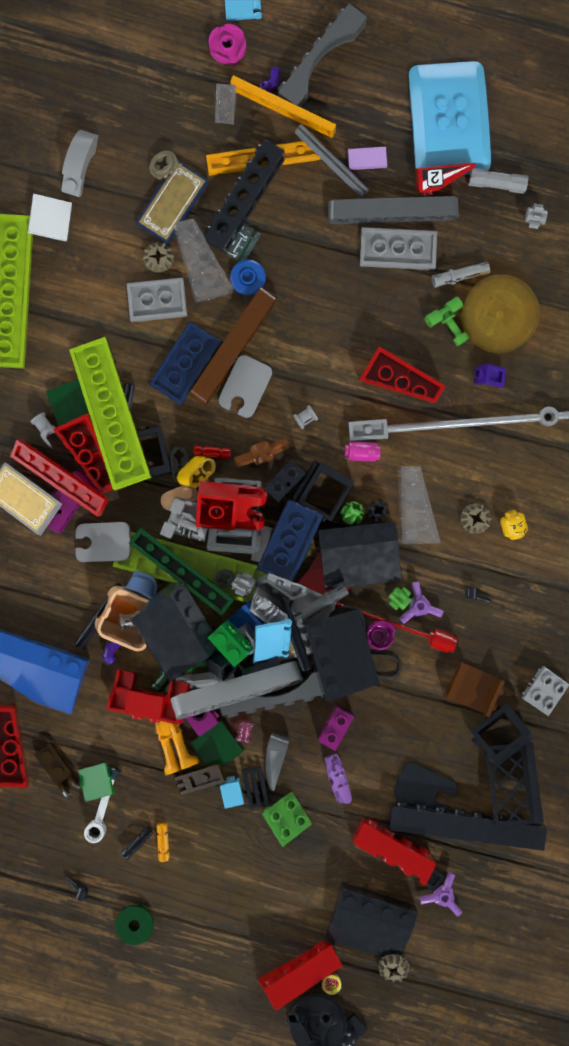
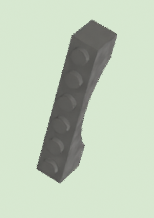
(344, 29)
(305, 690)

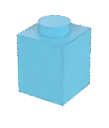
(232, 792)

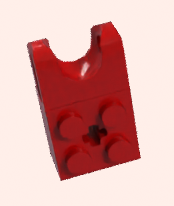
(229, 506)

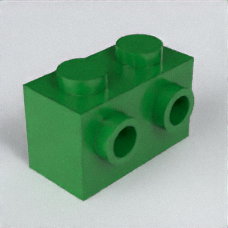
(231, 643)

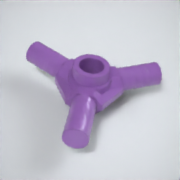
(419, 605)
(443, 895)

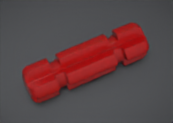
(212, 452)

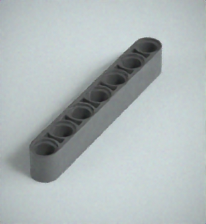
(393, 210)

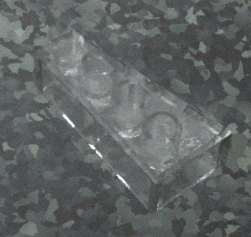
(415, 511)

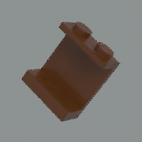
(474, 688)

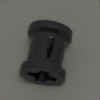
(219, 575)

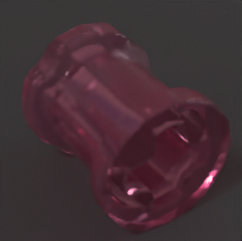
(244, 731)

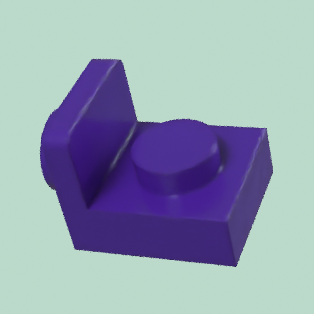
(490, 375)

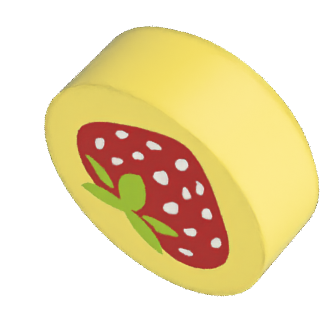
(331, 984)

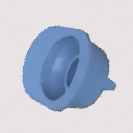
(143, 584)

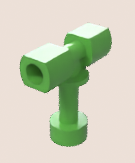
(446, 316)

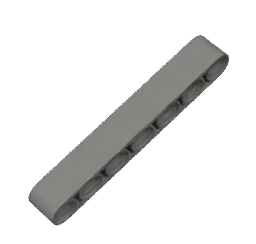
(236, 690)

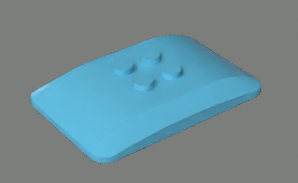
(450, 115)

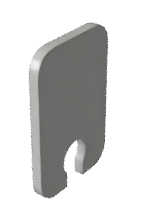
(246, 381)
(108, 540)

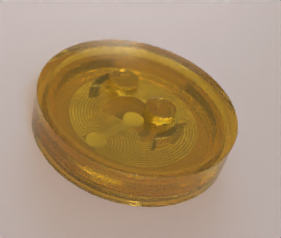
(500, 313)

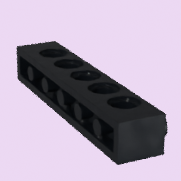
(264, 152)

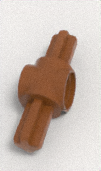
(261, 453)

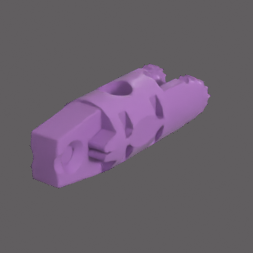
(338, 779)

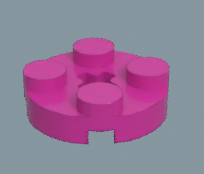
(224, 34)

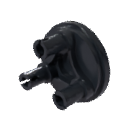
(317, 1021)

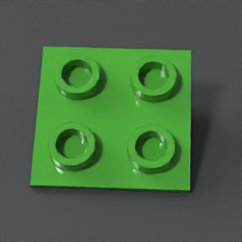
(286, 818)

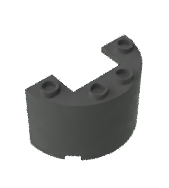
(241, 539)

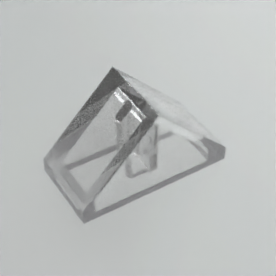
(225, 103)

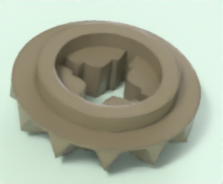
(160, 160)
(165, 261)
(467, 521)
(390, 962)

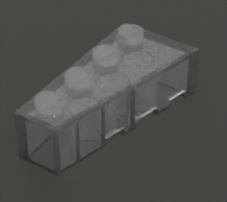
(202, 268)

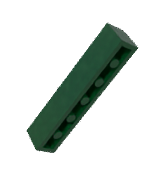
(181, 571)

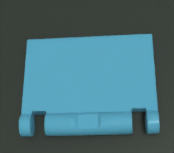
(242, 9)
(272, 640)

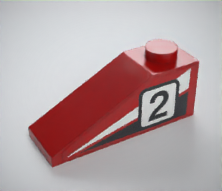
(437, 177)

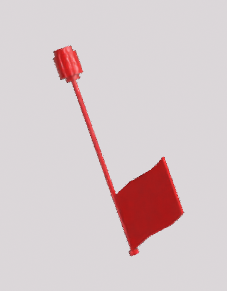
(315, 581)

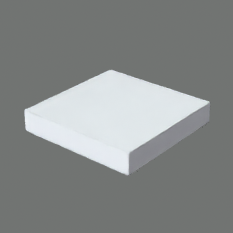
(49, 217)

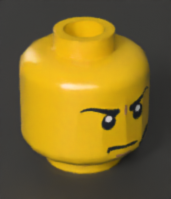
(514, 525)

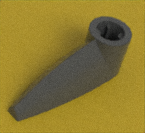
(274, 758)

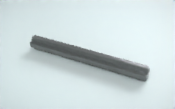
(331, 160)

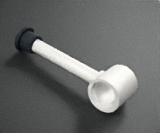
(98, 822)

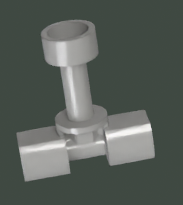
(177, 520)

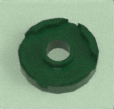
(130, 935)

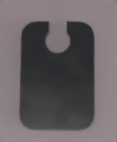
(421, 786)

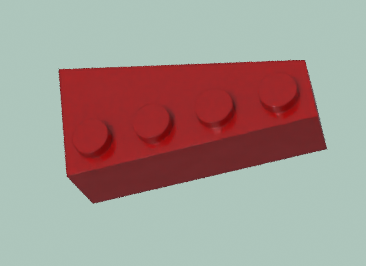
(398, 376)
(83, 444)
(12, 755)
(394, 850)
(299, 974)

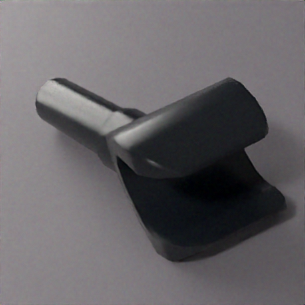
(472, 594)
(81, 890)

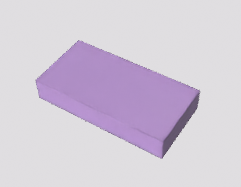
(367, 158)

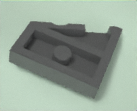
(280, 587)

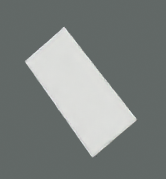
(265, 535)

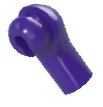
(273, 82)
(109, 650)

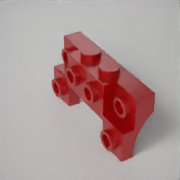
(144, 703)

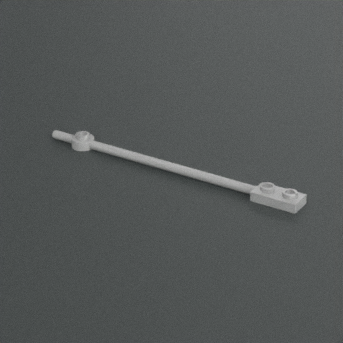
(379, 429)

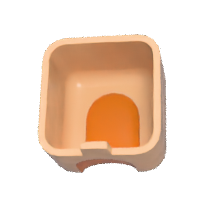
(107, 624)

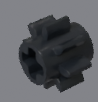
(383, 512)

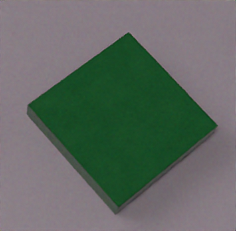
(67, 402)
(217, 745)

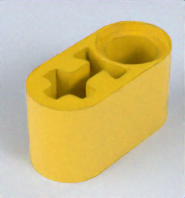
(196, 470)

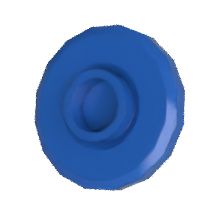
(247, 277)

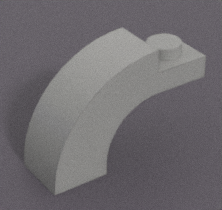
(76, 161)

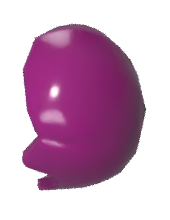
(380, 635)

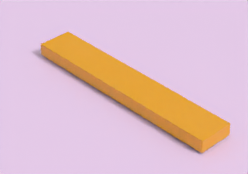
(283, 107)
(236, 160)

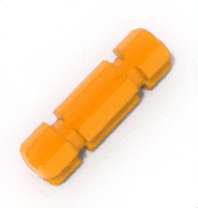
(162, 841)

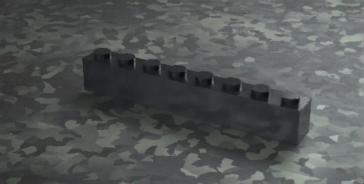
(464, 826)

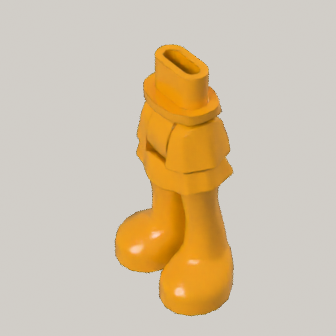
(165, 733)

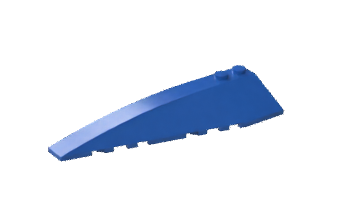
(41, 671)

